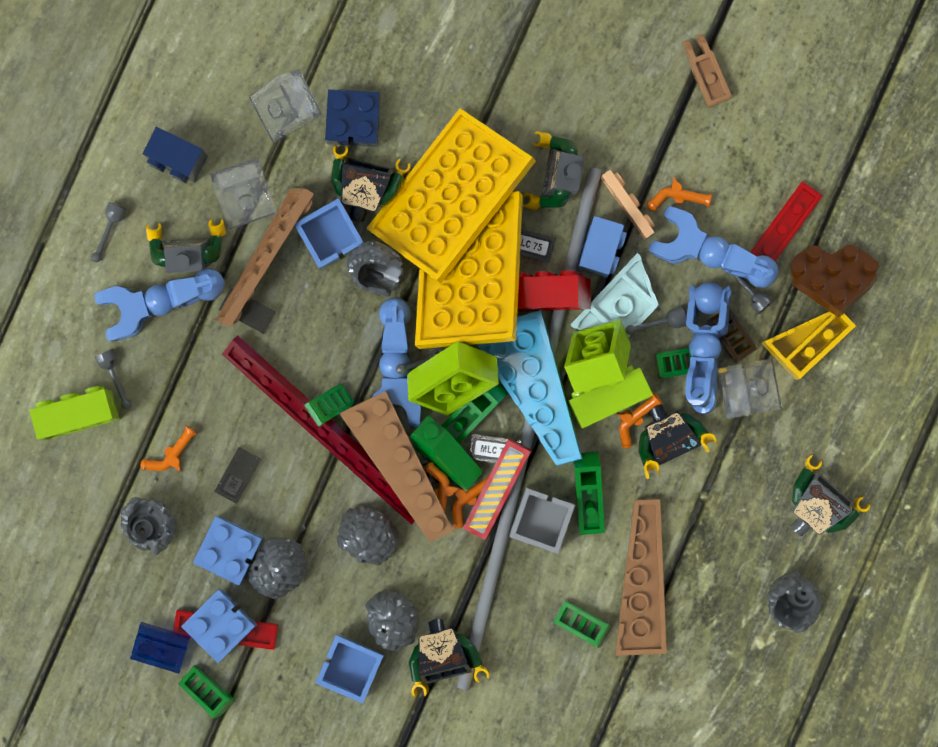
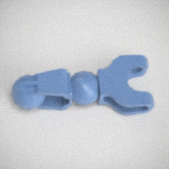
(713, 251)
(158, 300)
(395, 315)
(705, 344)

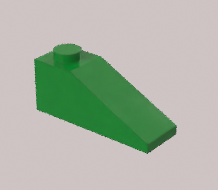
(472, 413)
(445, 452)
(589, 494)

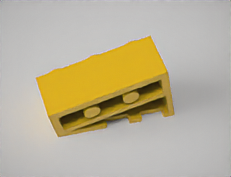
(808, 342)

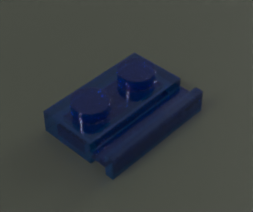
(160, 647)

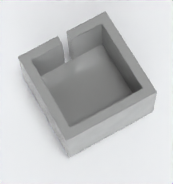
(541, 521)

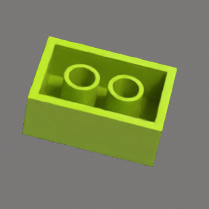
(598, 356)
(452, 378)
(609, 399)
(74, 413)

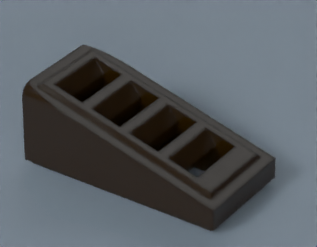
(751, 347)

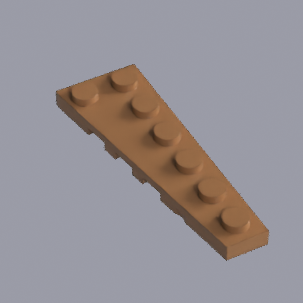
(294, 204)
(390, 449)
(643, 603)

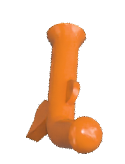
(679, 196)
(635, 417)
(172, 454)
(445, 488)
(463, 498)

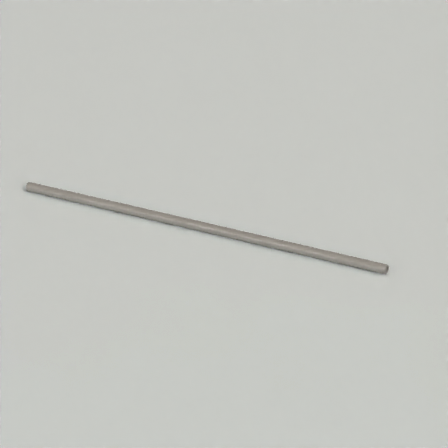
(528, 433)

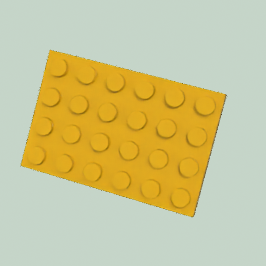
(451, 195)
(481, 292)

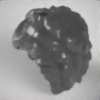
(375, 268)
(153, 519)
(367, 535)
(278, 567)
(794, 602)
(396, 615)

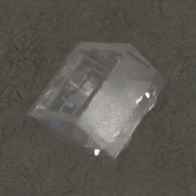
(285, 105)
(243, 193)
(749, 388)

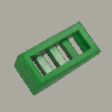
(661, 366)
(331, 403)
(602, 634)
(222, 707)

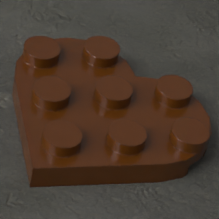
(835, 278)

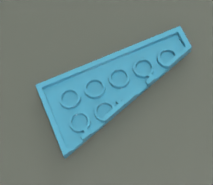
(535, 385)

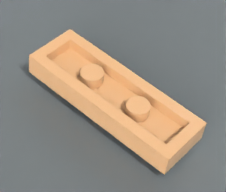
(628, 204)

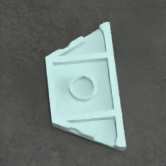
(624, 298)

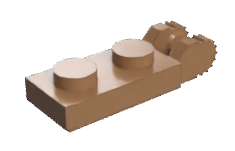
(707, 73)

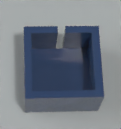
(354, 116)
(175, 155)

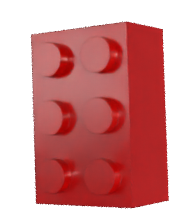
(554, 292)

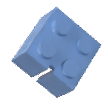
(328, 234)
(600, 247)
(227, 549)
(218, 627)
(350, 669)

